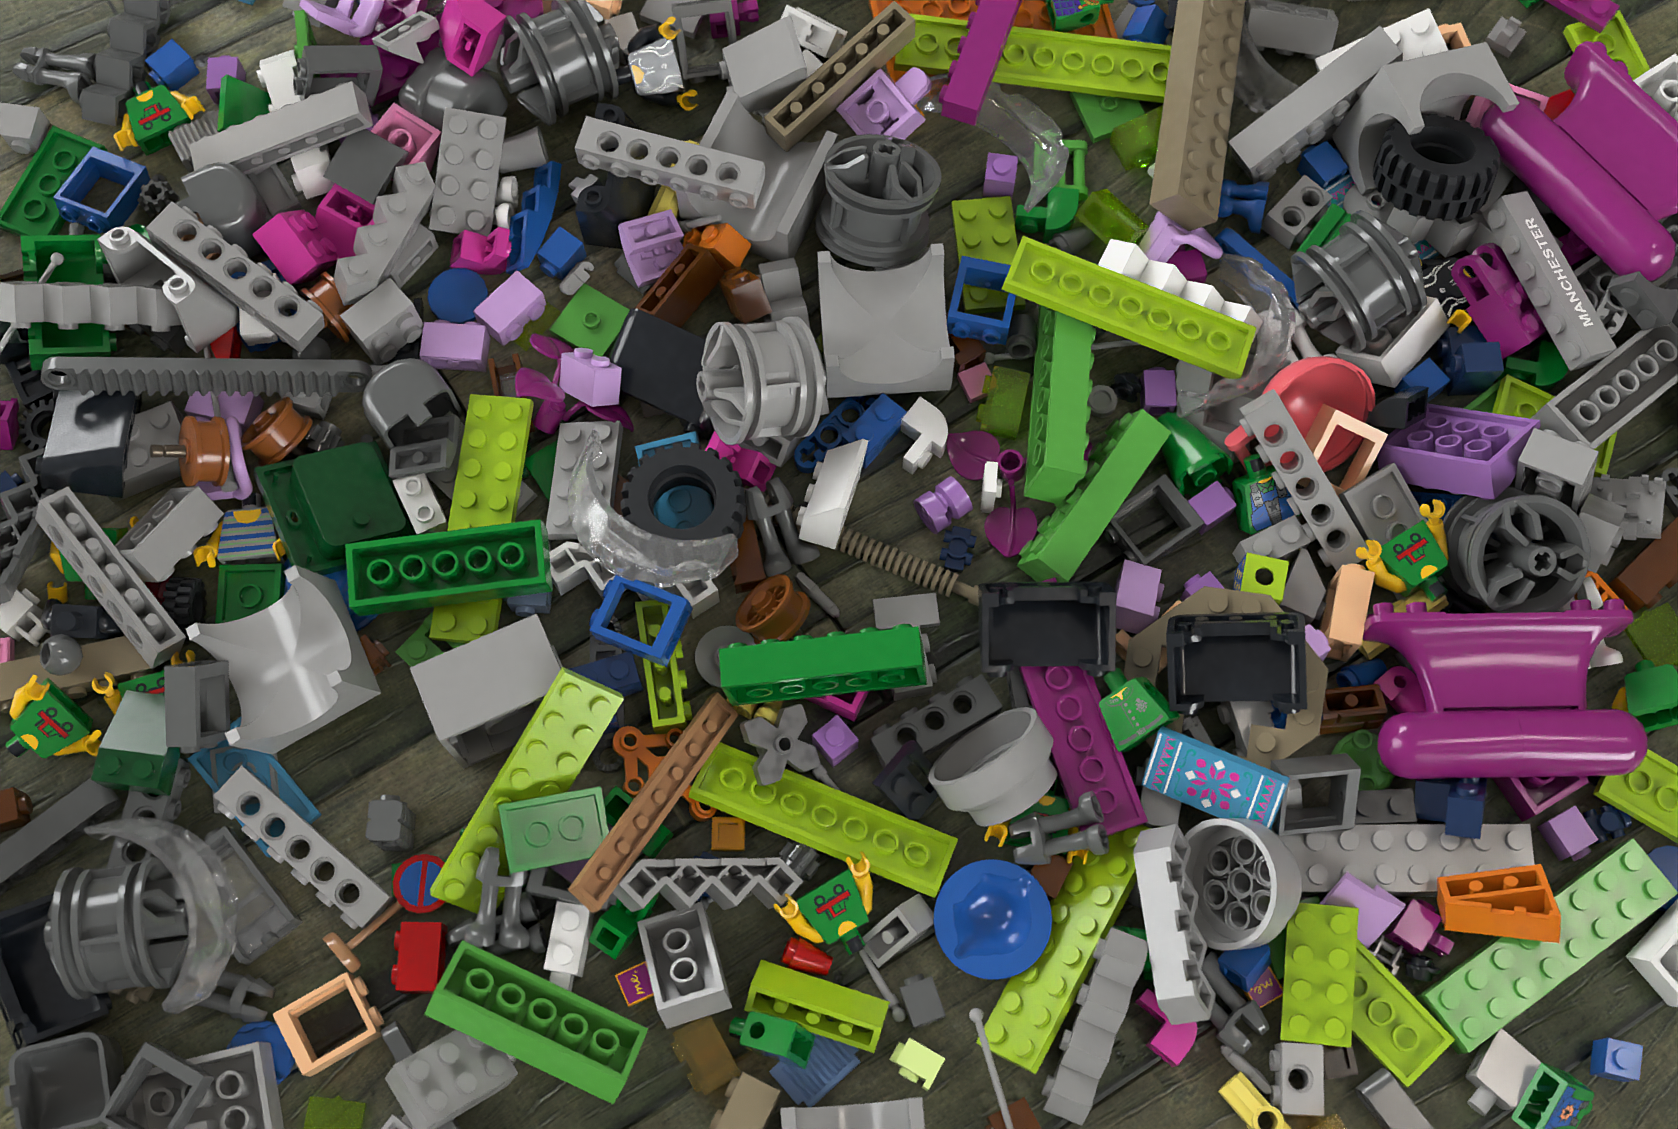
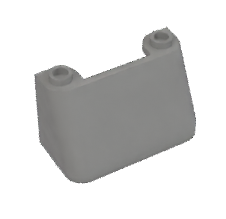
(142, 263)

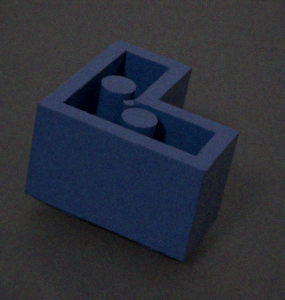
(1469, 361)
(614, 672)
(1453, 801)

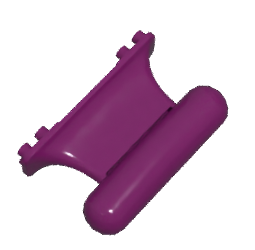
(1600, 163)
(1505, 694)

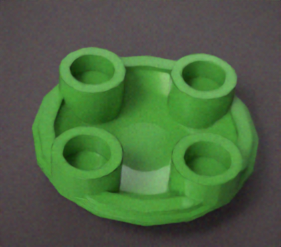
(1363, 751)

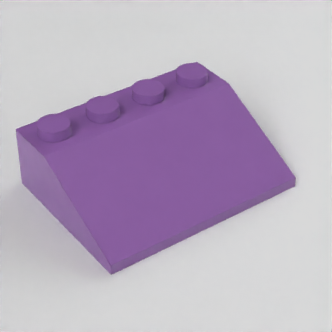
(1459, 450)

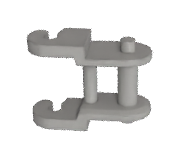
(576, 278)
(1397, 952)

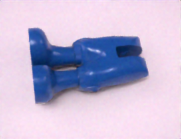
(1251, 208)

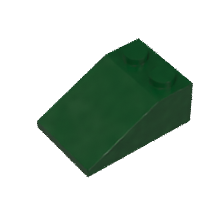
(135, 749)

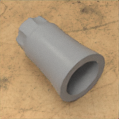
(524, 151)

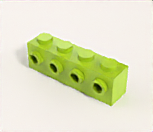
(663, 682)
(814, 1002)

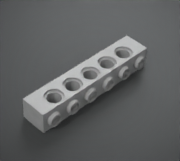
(660, 150)
(177, 222)
(1270, 410)
(109, 577)
(246, 786)

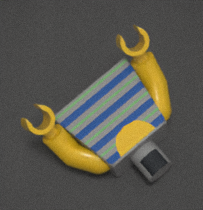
(243, 538)

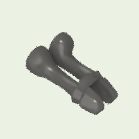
(44, 71)
(233, 1005)

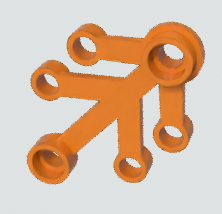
(639, 751)

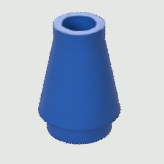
(1361, 673)

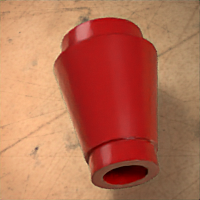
(805, 957)

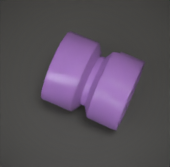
(945, 503)

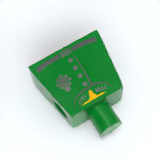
(1134, 710)

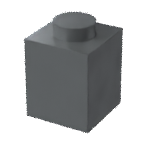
(921, 1001)

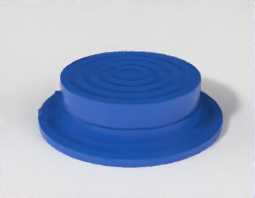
(992, 919)

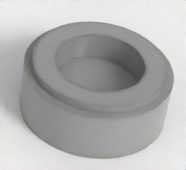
(1102, 401)

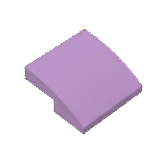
(650, 245)
(1375, 906)

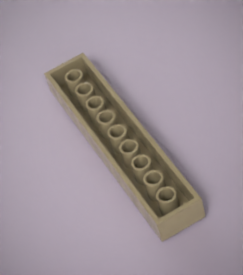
(1197, 111)

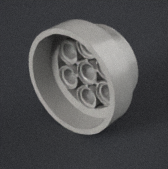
(996, 767)
(1273, 879)

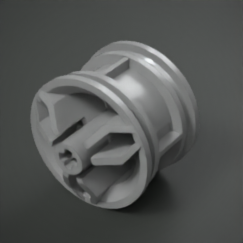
(761, 380)

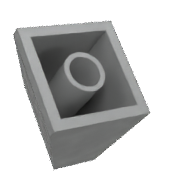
(764, 65)

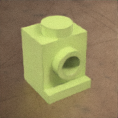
(917, 1062)

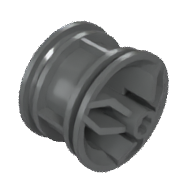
(560, 58)
(877, 200)
(1358, 281)
(1522, 573)
(117, 928)

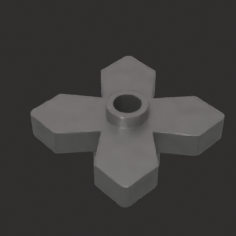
(779, 744)

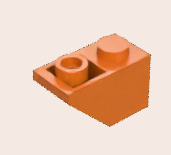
(723, 243)

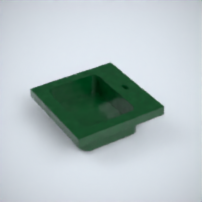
(335, 501)

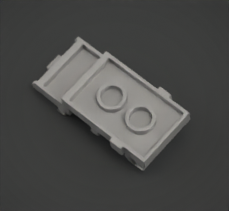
(1641, 498)

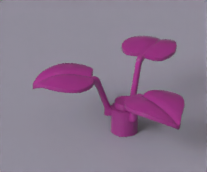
(552, 411)
(1004, 527)

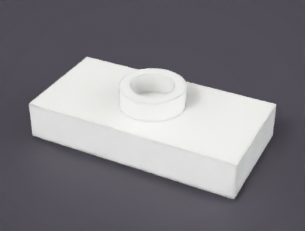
(990, 487)

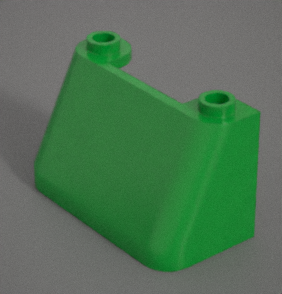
(81, 264)

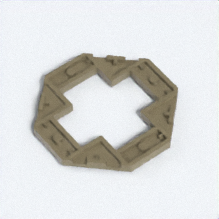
(1264, 742)

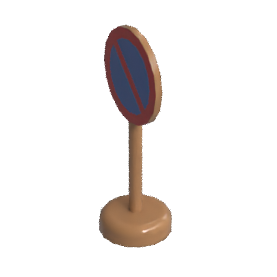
(412, 892)

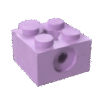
(883, 98)

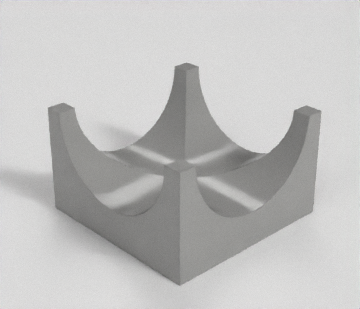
(1412, 88)
(885, 327)
(291, 663)

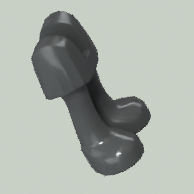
(756, 509)
(1038, 828)
(528, 914)
(483, 929)
(1247, 1011)

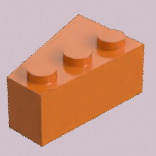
(1500, 903)

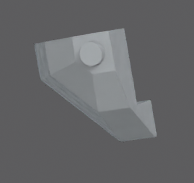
(1225, 418)

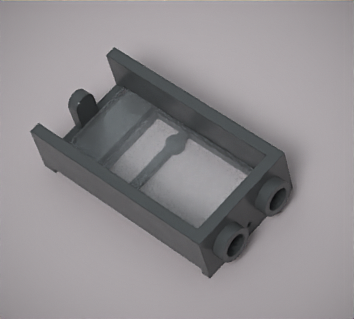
(263, 911)

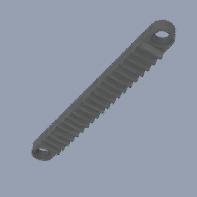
(205, 375)

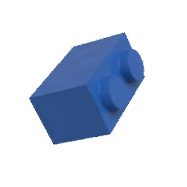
(877, 425)

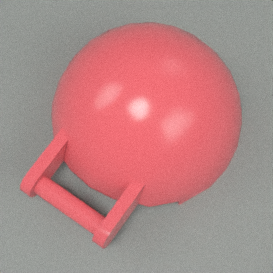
(1303, 391)

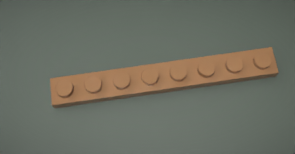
(653, 803)

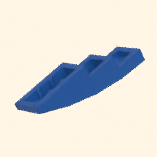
(531, 224)

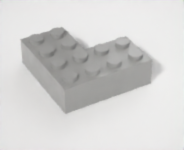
(238, 1098)

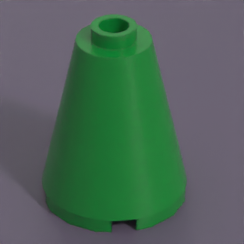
(1191, 456)

